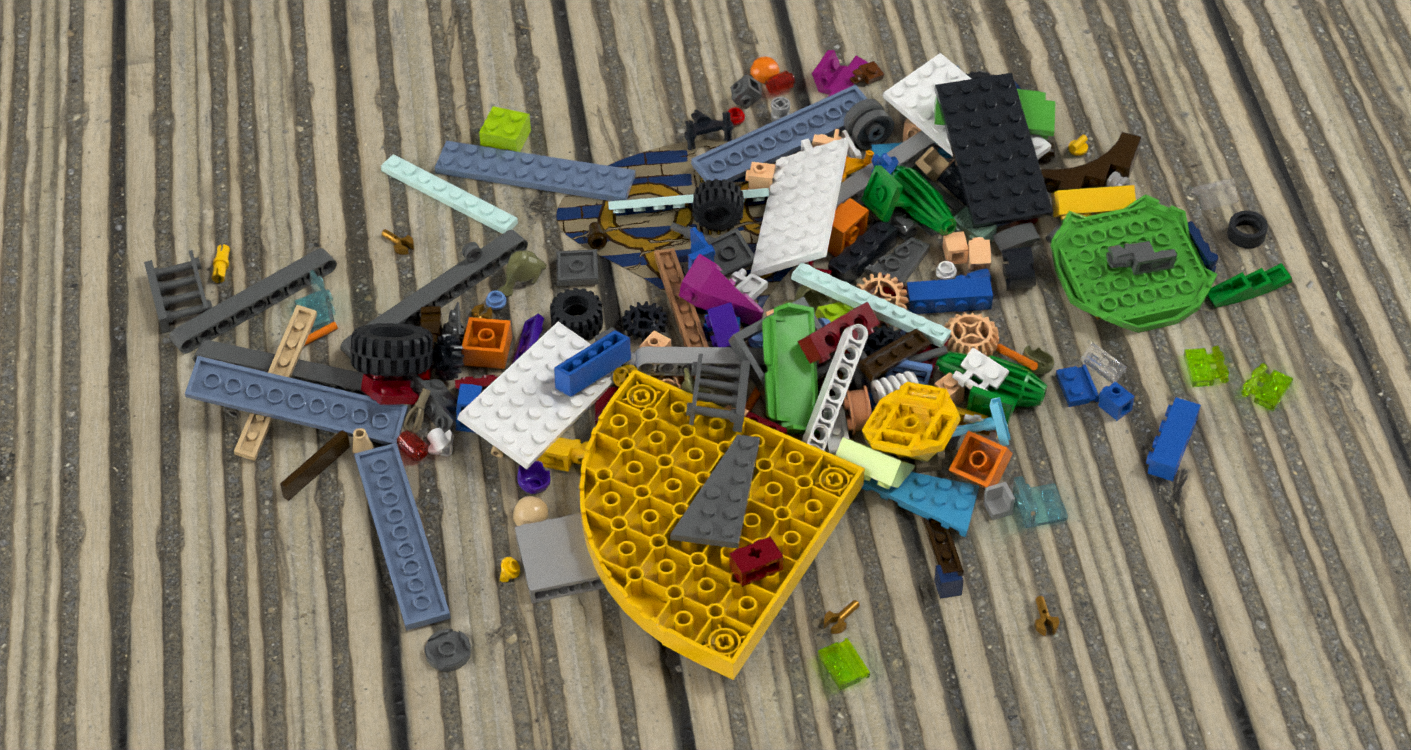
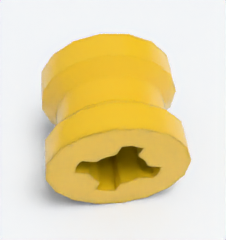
(620, 374)

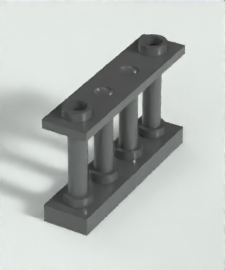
(159, 288)
(738, 387)

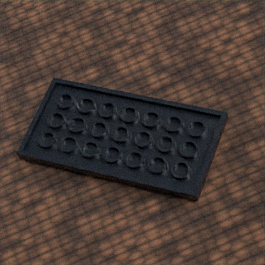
(993, 150)

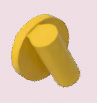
(1079, 146)
(509, 569)

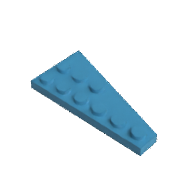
(933, 498)

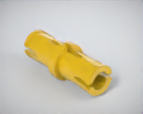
(220, 263)

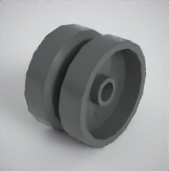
(868, 123)

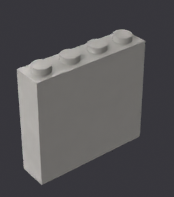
(556, 558)

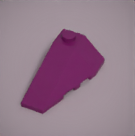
(709, 288)

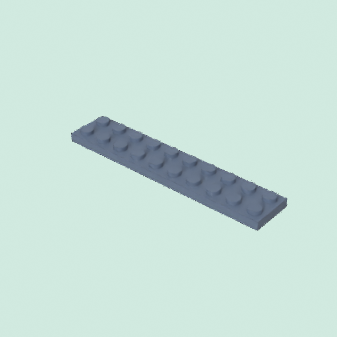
(777, 138)
(535, 171)
(294, 400)
(402, 537)

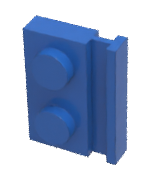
(1077, 385)

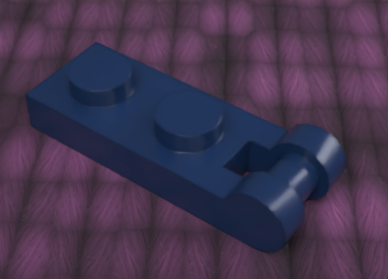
(1209, 258)

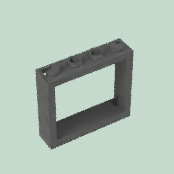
(743, 352)

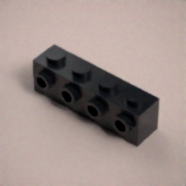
(863, 252)

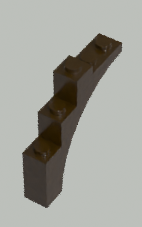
(1096, 173)

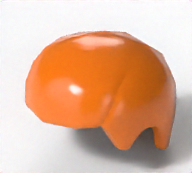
(764, 68)

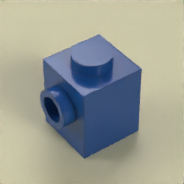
(1115, 400)

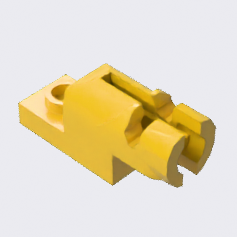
(563, 454)

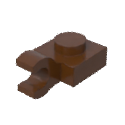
(867, 72)

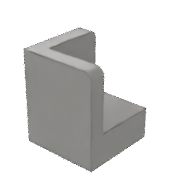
(999, 500)

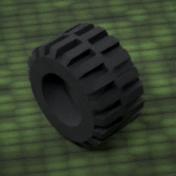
(718, 205)
(578, 303)

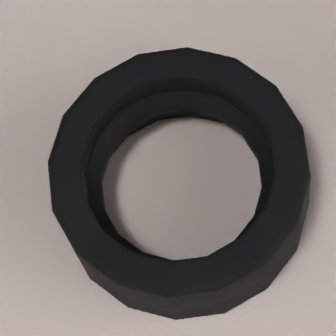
(1247, 240)

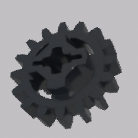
(644, 320)
(880, 339)
(447, 357)

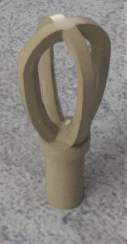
(419, 419)

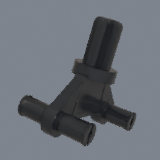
(705, 125)

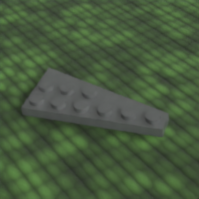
(721, 504)

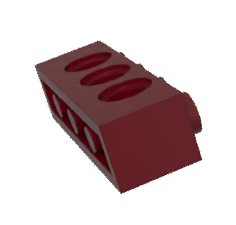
(826, 339)

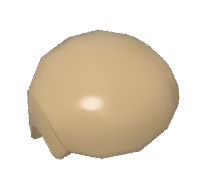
(530, 510)

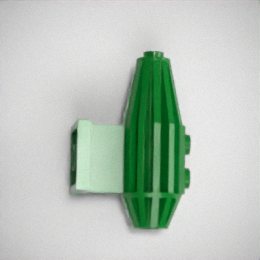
(911, 192)
(1018, 389)

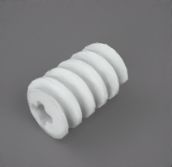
(892, 383)

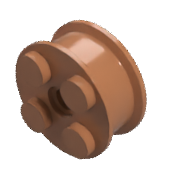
(858, 409)

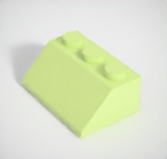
(878, 465)

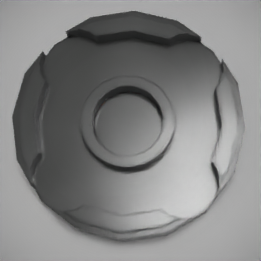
(448, 650)

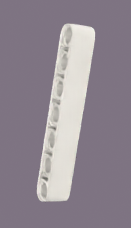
(839, 386)

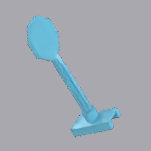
(996, 422)

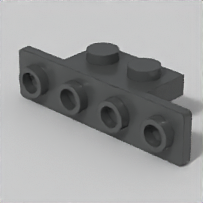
(439, 403)

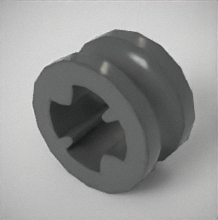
(472, 252)

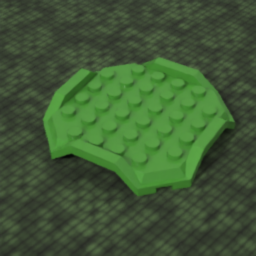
(1117, 294)

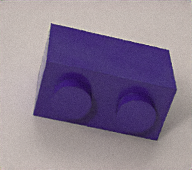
(724, 324)

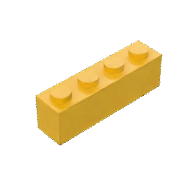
(1091, 200)

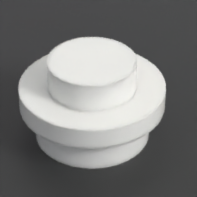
(946, 270)

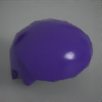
(534, 479)

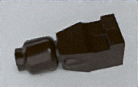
(432, 320)

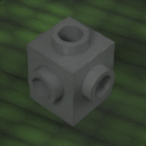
(746, 91)

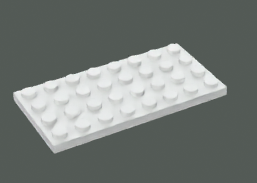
(916, 98)
(800, 208)
(523, 409)

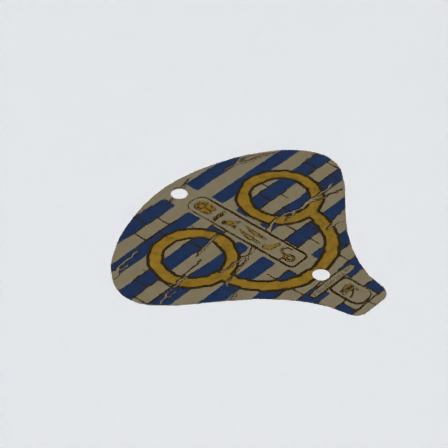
(638, 234)

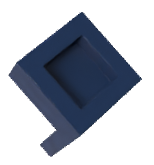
(948, 584)

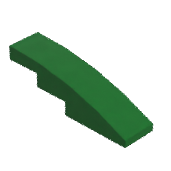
(1250, 286)

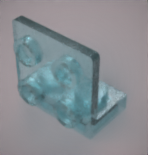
(318, 301)
(1038, 504)

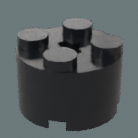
(1019, 268)

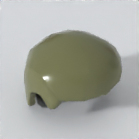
(1043, 359)

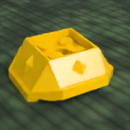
(912, 422)

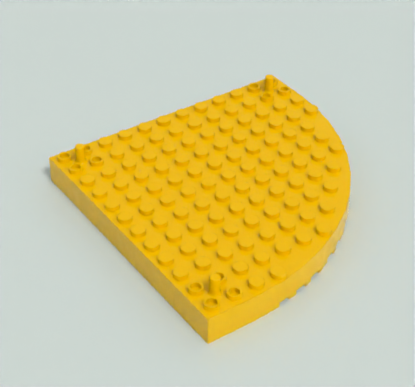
(643, 477)

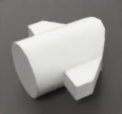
(440, 442)

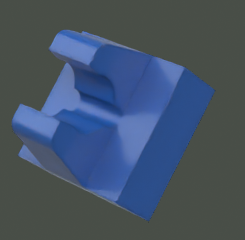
(885, 161)

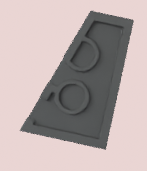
(902, 261)

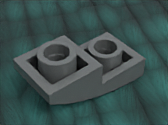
(1016, 236)

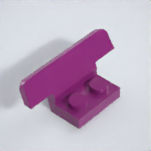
(831, 76)

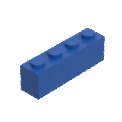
(949, 295)
(592, 363)
(1173, 438)

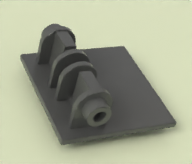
(454, 325)

